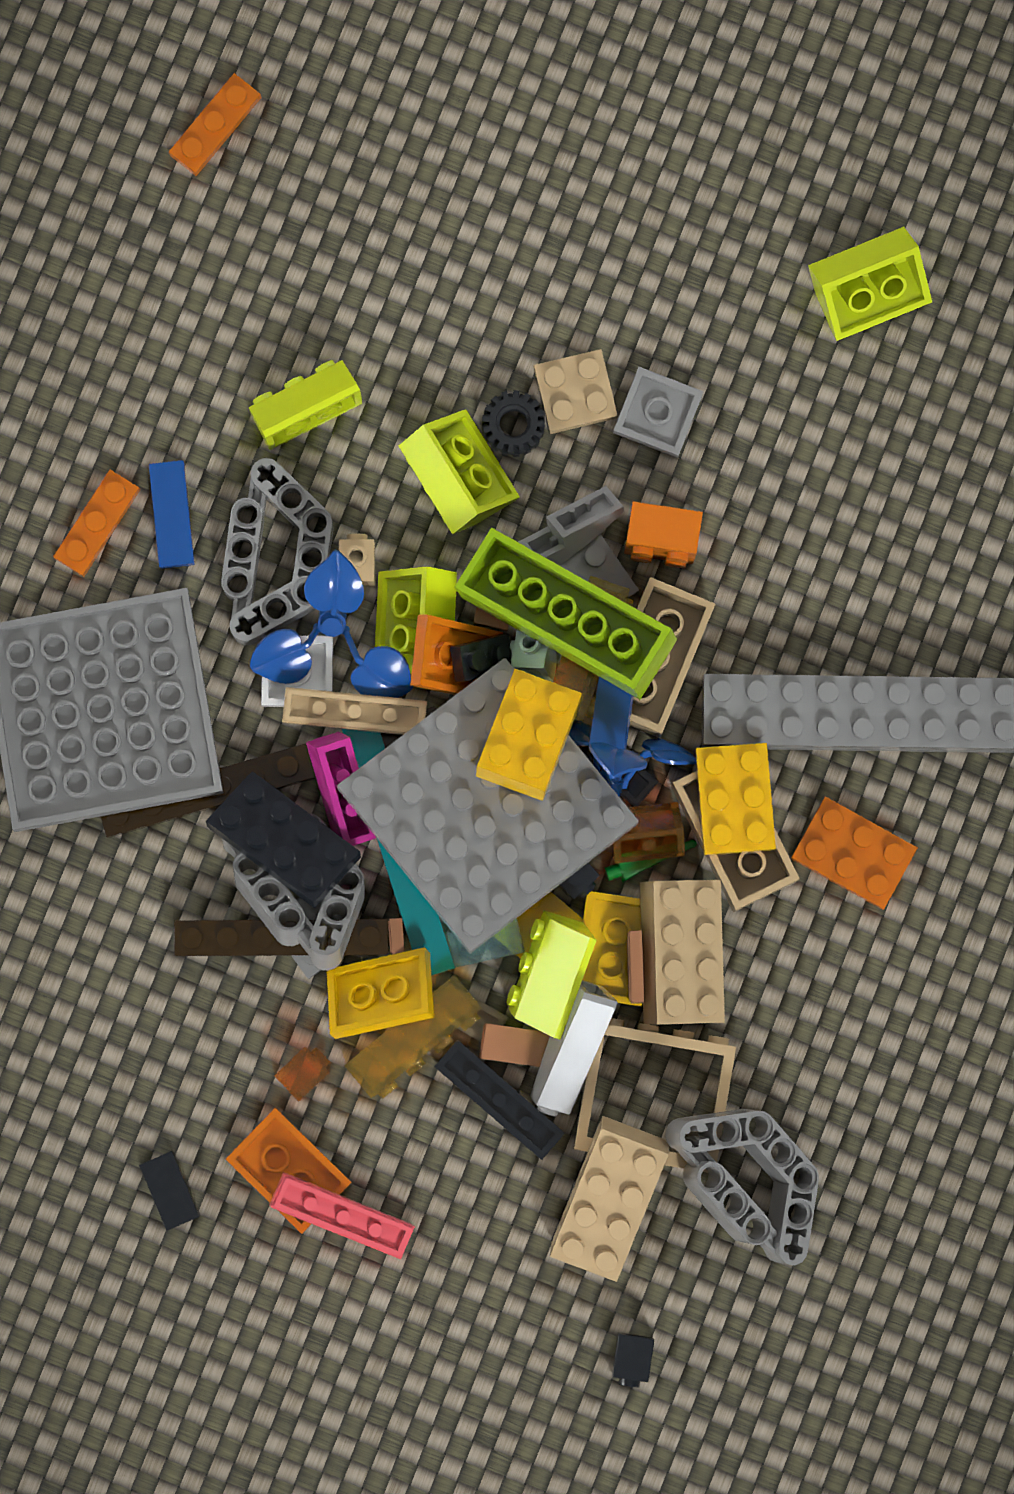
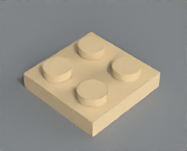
(575, 391)

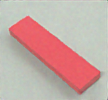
(341, 1215)

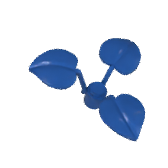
(334, 591)
(622, 761)

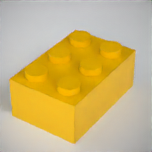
(528, 734)

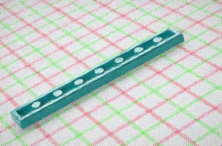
(417, 914)

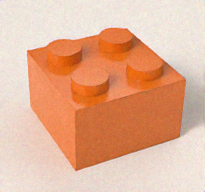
(663, 534)

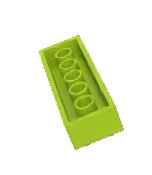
(566, 613)

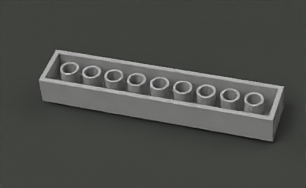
(859, 713)

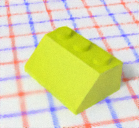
(870, 283)
(305, 403)
(458, 470)
(403, 597)
(551, 973)

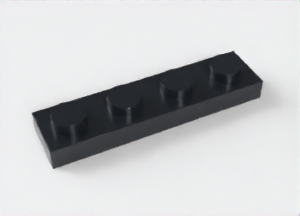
(499, 1100)

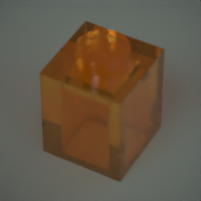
(304, 1072)

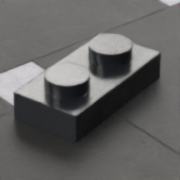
(478, 656)

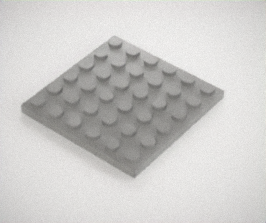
(104, 711)
(468, 842)

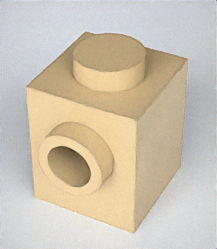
(361, 554)

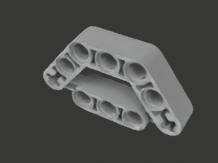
(252, 533)
(286, 908)
(767, 1231)

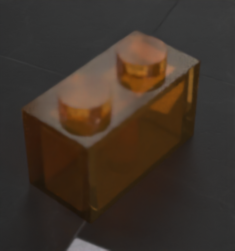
(654, 837)

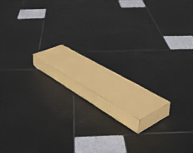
(352, 711)

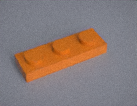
(215, 124)
(96, 523)

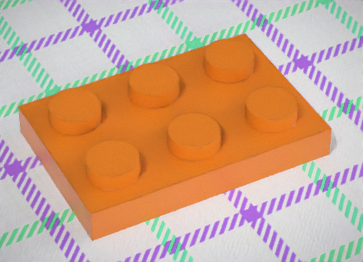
(432, 655)
(854, 853)
(279, 1148)

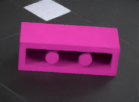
(332, 763)

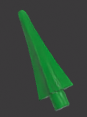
(630, 869)

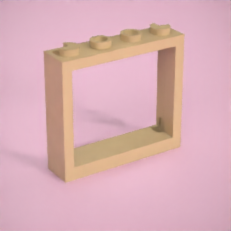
(679, 1039)

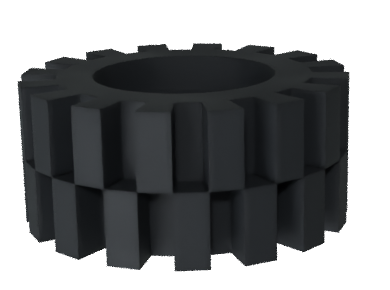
(513, 402)

